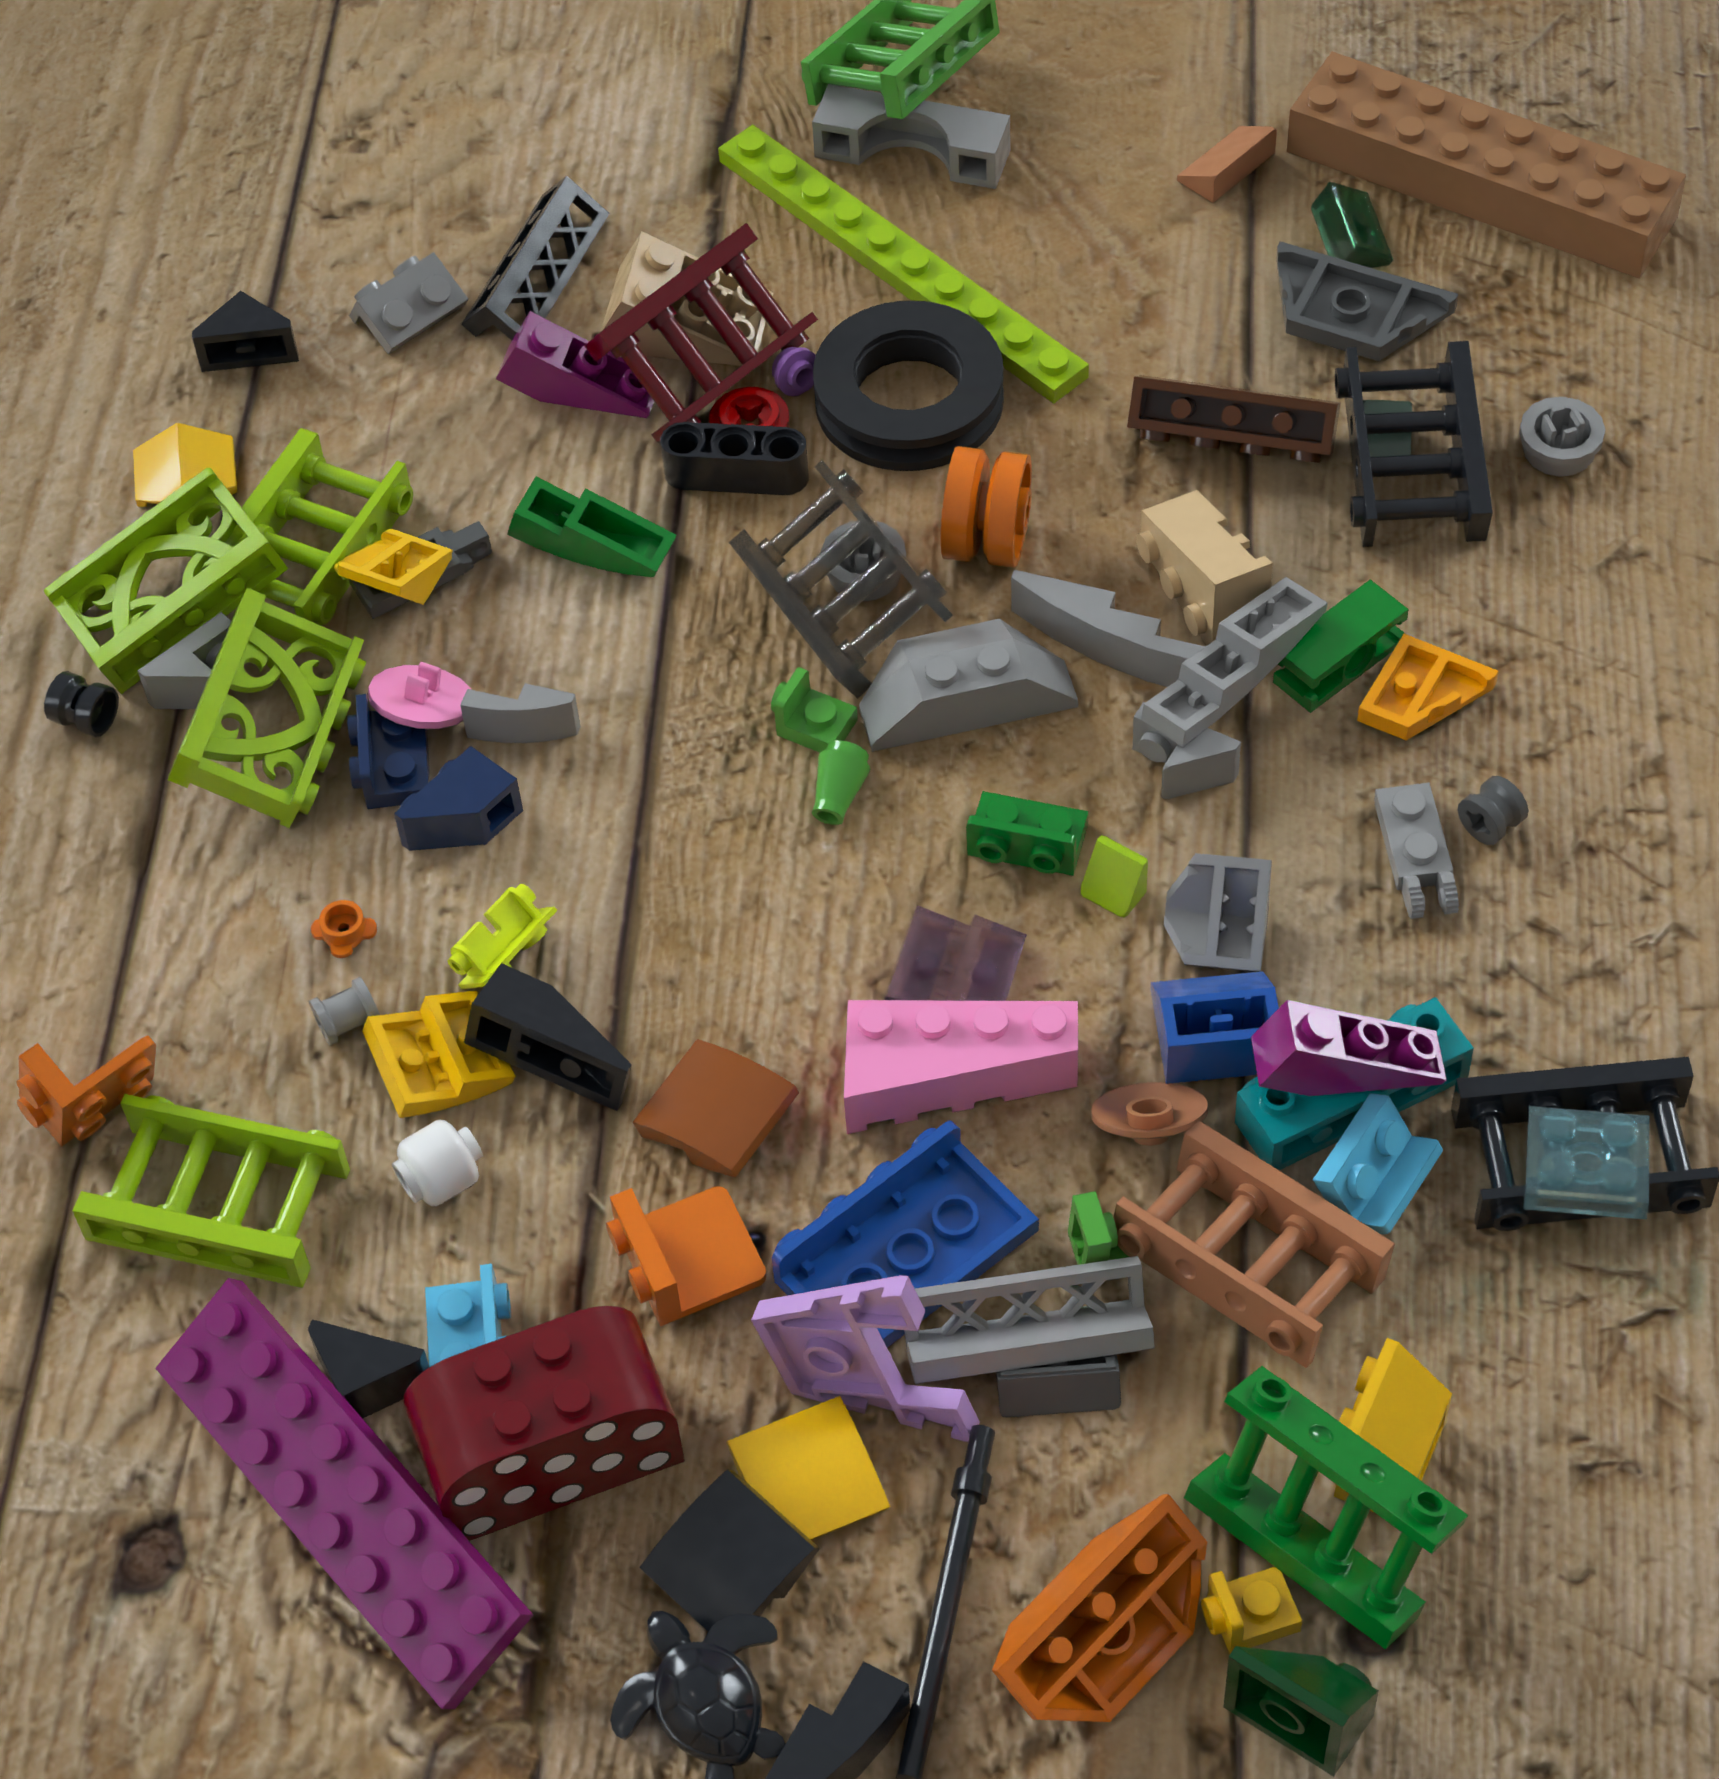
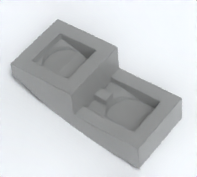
(535, 717)

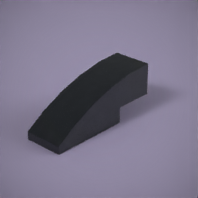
(850, 1737)

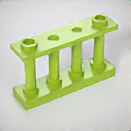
(281, 498)
(222, 1240)

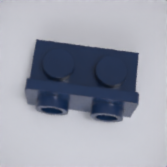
(389, 759)

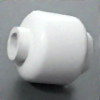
(437, 1163)

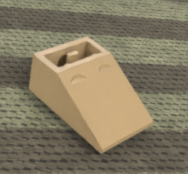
(652, 265)

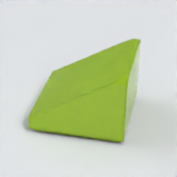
(1115, 877)

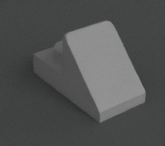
(181, 672)
(1199, 765)

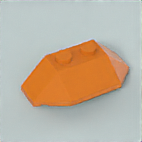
(1107, 1618)

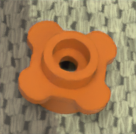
(342, 915)

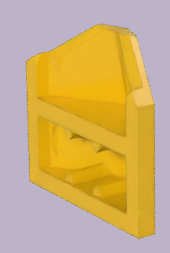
(178, 456)
(398, 565)

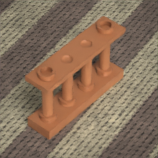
(1275, 1201)

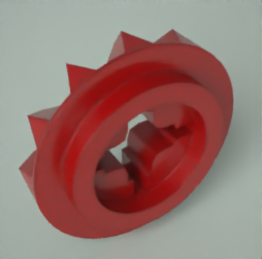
(750, 404)

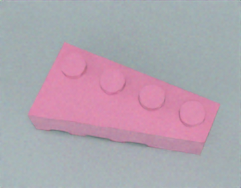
(952, 1054)

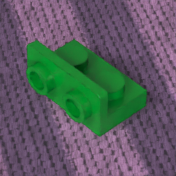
(1026, 833)

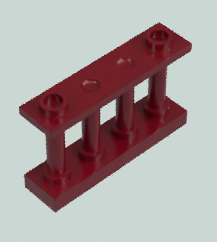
(696, 286)

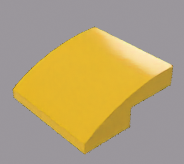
(426, 1056)
(812, 1469)

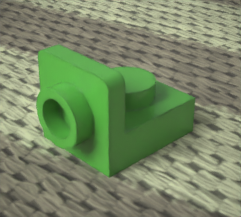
(809, 715)
(1092, 1231)

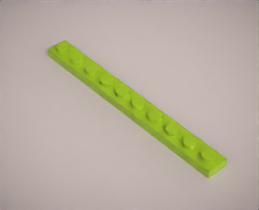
(899, 258)

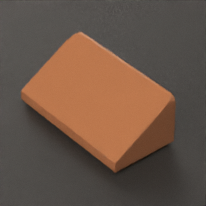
(1229, 161)

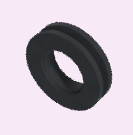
(908, 333)

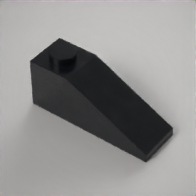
(545, 1035)

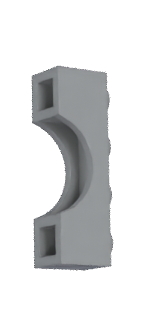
(967, 140)

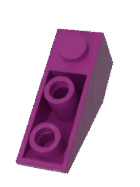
(559, 370)
(1339, 1052)

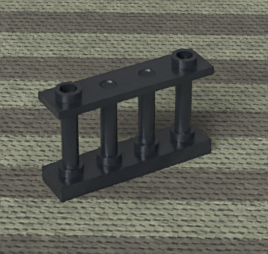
(1456, 419)
(1613, 1088)

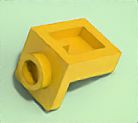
(1250, 1608)

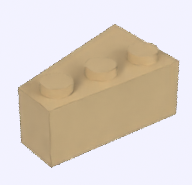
(1201, 561)

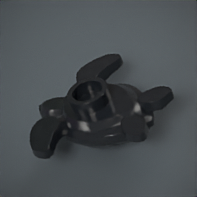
(703, 1692)

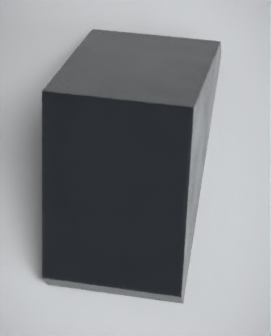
(244, 336)
(365, 1367)

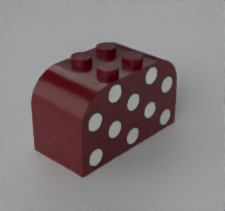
(542, 1419)

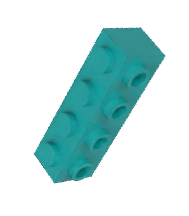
(1294, 1126)

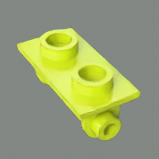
(517, 928)

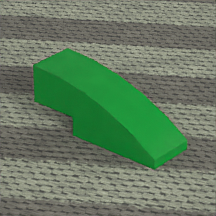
(589, 530)

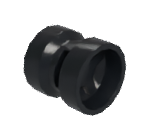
(76, 702)

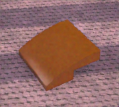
(716, 1107)

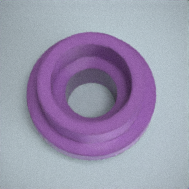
(794, 370)

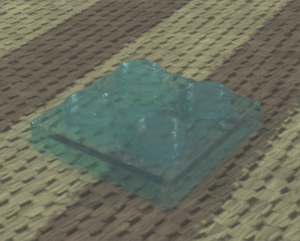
(1587, 1162)

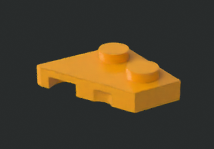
(1422, 688)

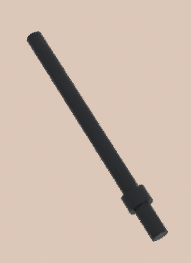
(970, 1491)

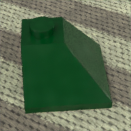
(1301, 1702)

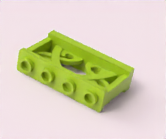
(170, 529)
(208, 739)

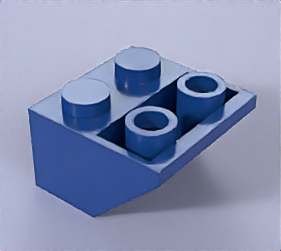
(1210, 1023)

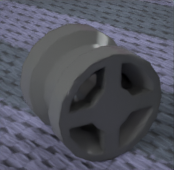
(1493, 810)

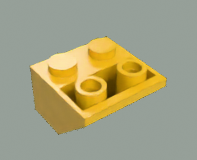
(1398, 1409)

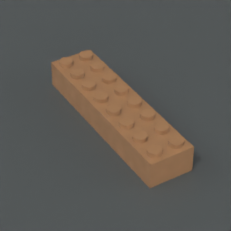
(1486, 164)

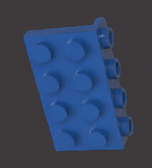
(917, 1217)

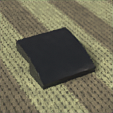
(729, 1553)

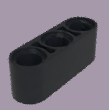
(734, 458)

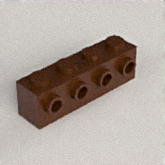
(1233, 415)

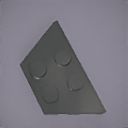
(1355, 304)

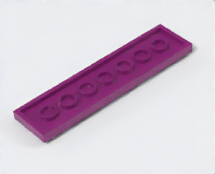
(344, 1494)

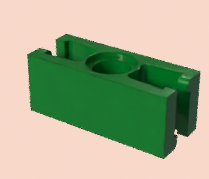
(1342, 646)

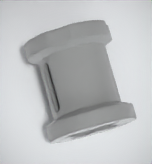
(343, 1010)

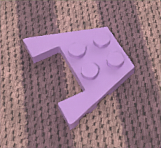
(832, 1348)

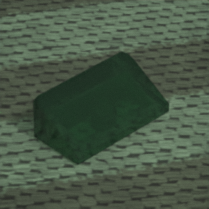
(1350, 226)

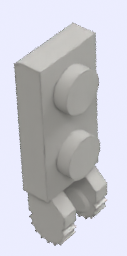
(1416, 846)

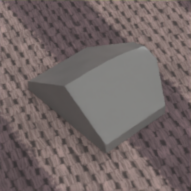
(1220, 912)

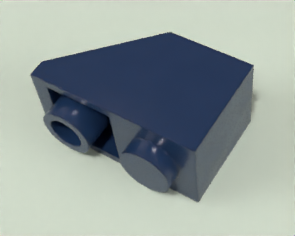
(460, 805)

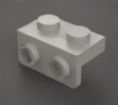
(409, 302)

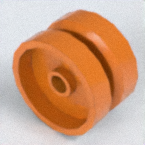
(986, 506)

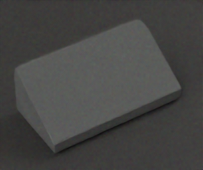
(1060, 1387)

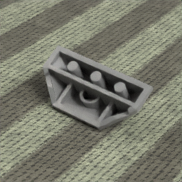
(962, 684)

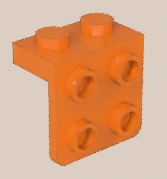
(80, 1109)
(685, 1252)

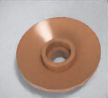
(1149, 1111)

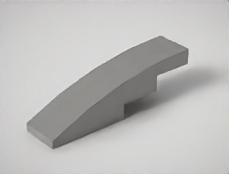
(1092, 626)
(1233, 664)

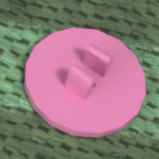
(418, 696)

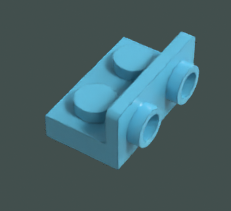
(1376, 1165)
(465, 1314)

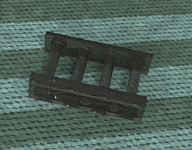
(793, 589)

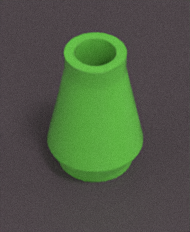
(839, 778)

